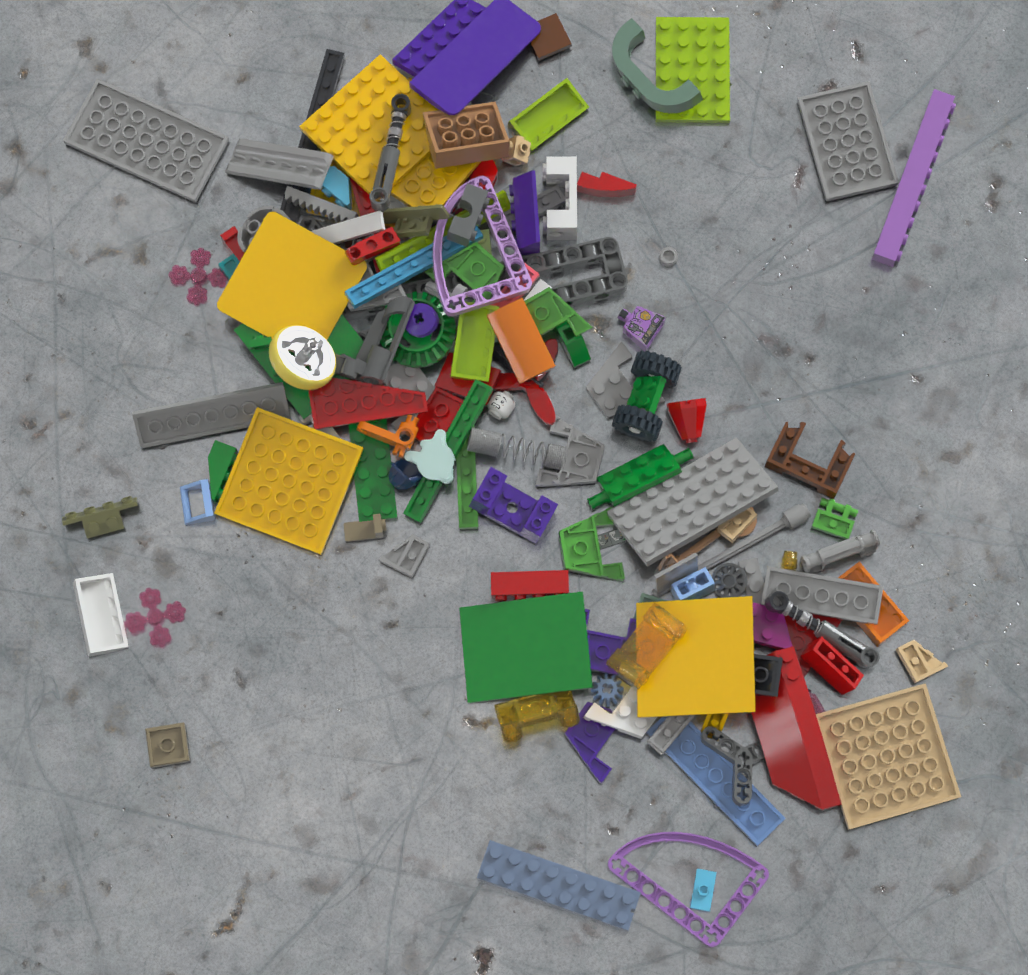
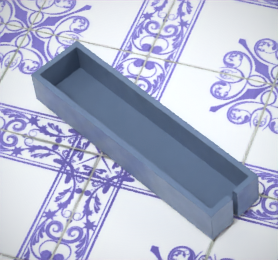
(558, 886)

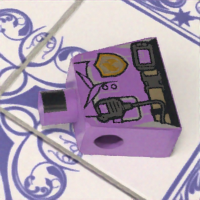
(641, 326)

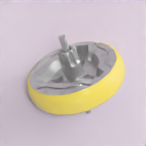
(309, 350)

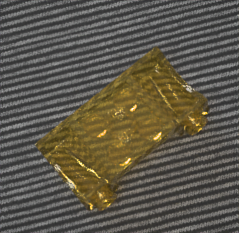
(647, 646)
(533, 710)

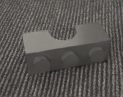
(463, 229)

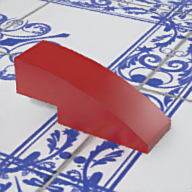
(605, 186)

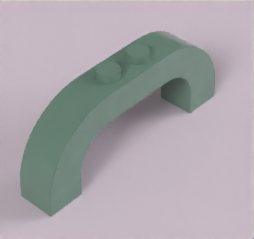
(670, 101)

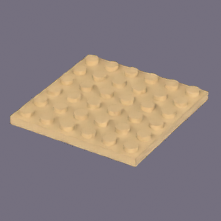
(887, 756)

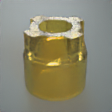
(789, 560)

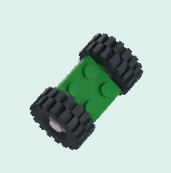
(639, 416)

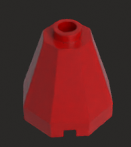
(688, 418)

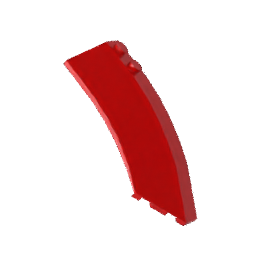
(794, 738)

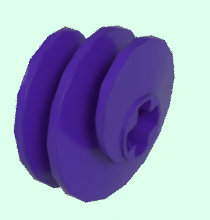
(429, 324)

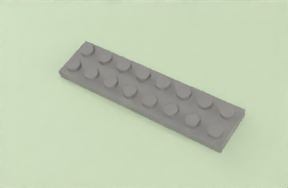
(207, 415)

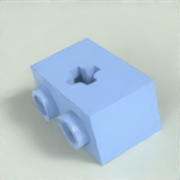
(693, 586)

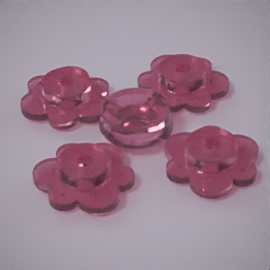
(198, 276)
(155, 617)

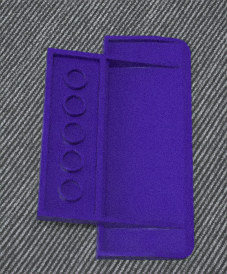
(465, 51)

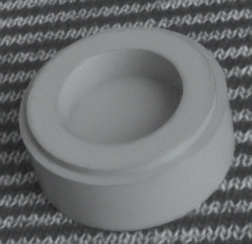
(668, 256)

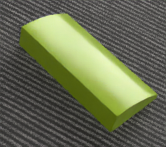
(548, 114)
(473, 345)

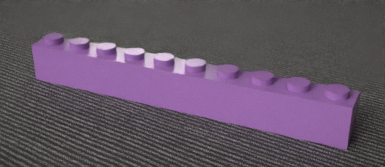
(913, 177)

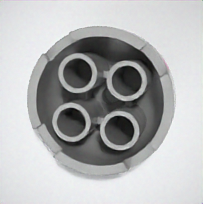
(253, 223)

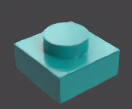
(229, 265)

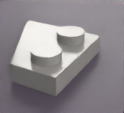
(407, 555)

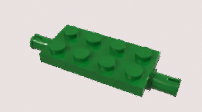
(639, 475)

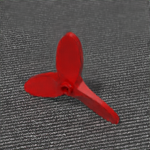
(537, 396)

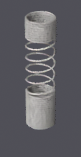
(489, 444)

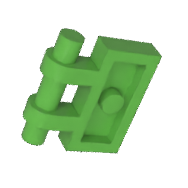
(832, 523)

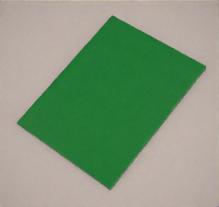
(525, 647)

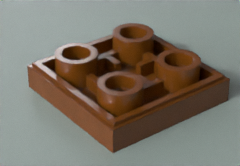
(551, 38)

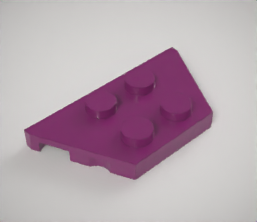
(770, 628)

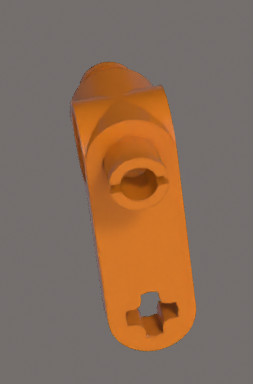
(407, 427)

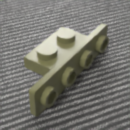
(414, 220)
(101, 519)

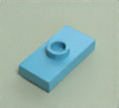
(703, 890)

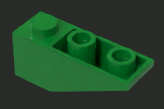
(220, 464)

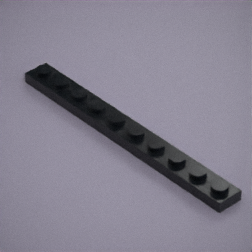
(323, 92)

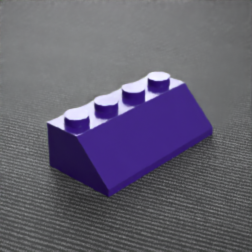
(526, 213)

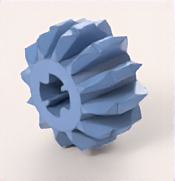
(606, 696)

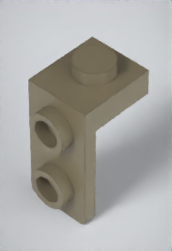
(365, 530)

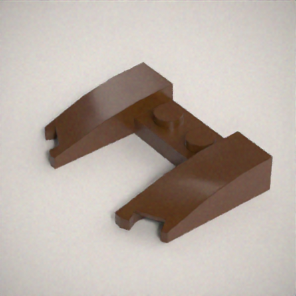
(826, 480)

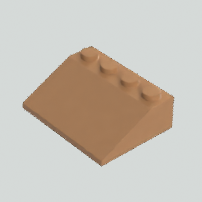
(466, 137)

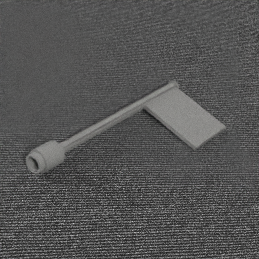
(791, 518)

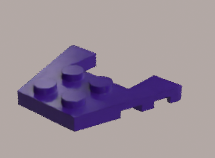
(604, 645)
(588, 739)

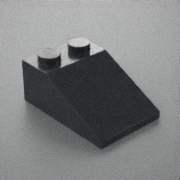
(767, 675)

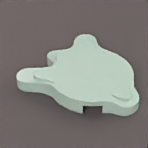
(435, 458)

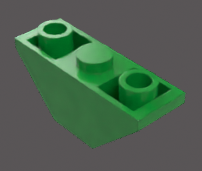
(573, 346)

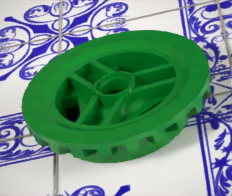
(421, 351)

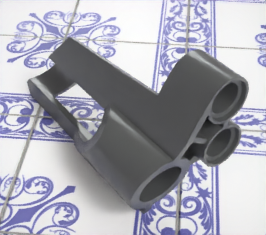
(374, 361)

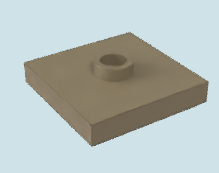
(167, 745)

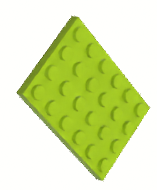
(696, 52)

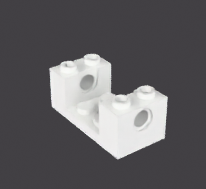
(561, 223)

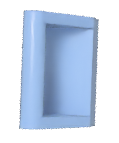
(208, 503)

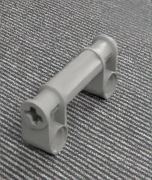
(864, 545)

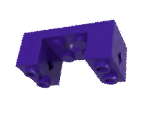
(530, 516)

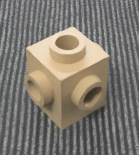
(518, 151)

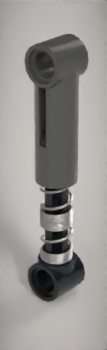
(390, 154)
(837, 638)

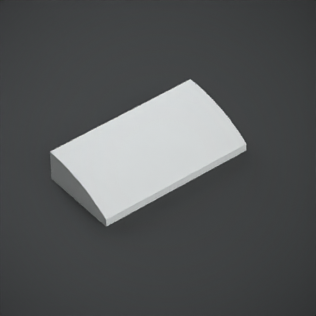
(100, 614)

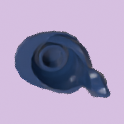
(404, 474)

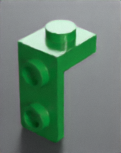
(260, 342)

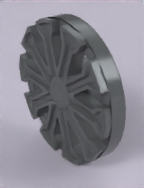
(729, 580)

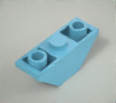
(339, 187)

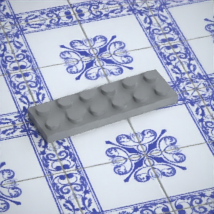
(826, 595)

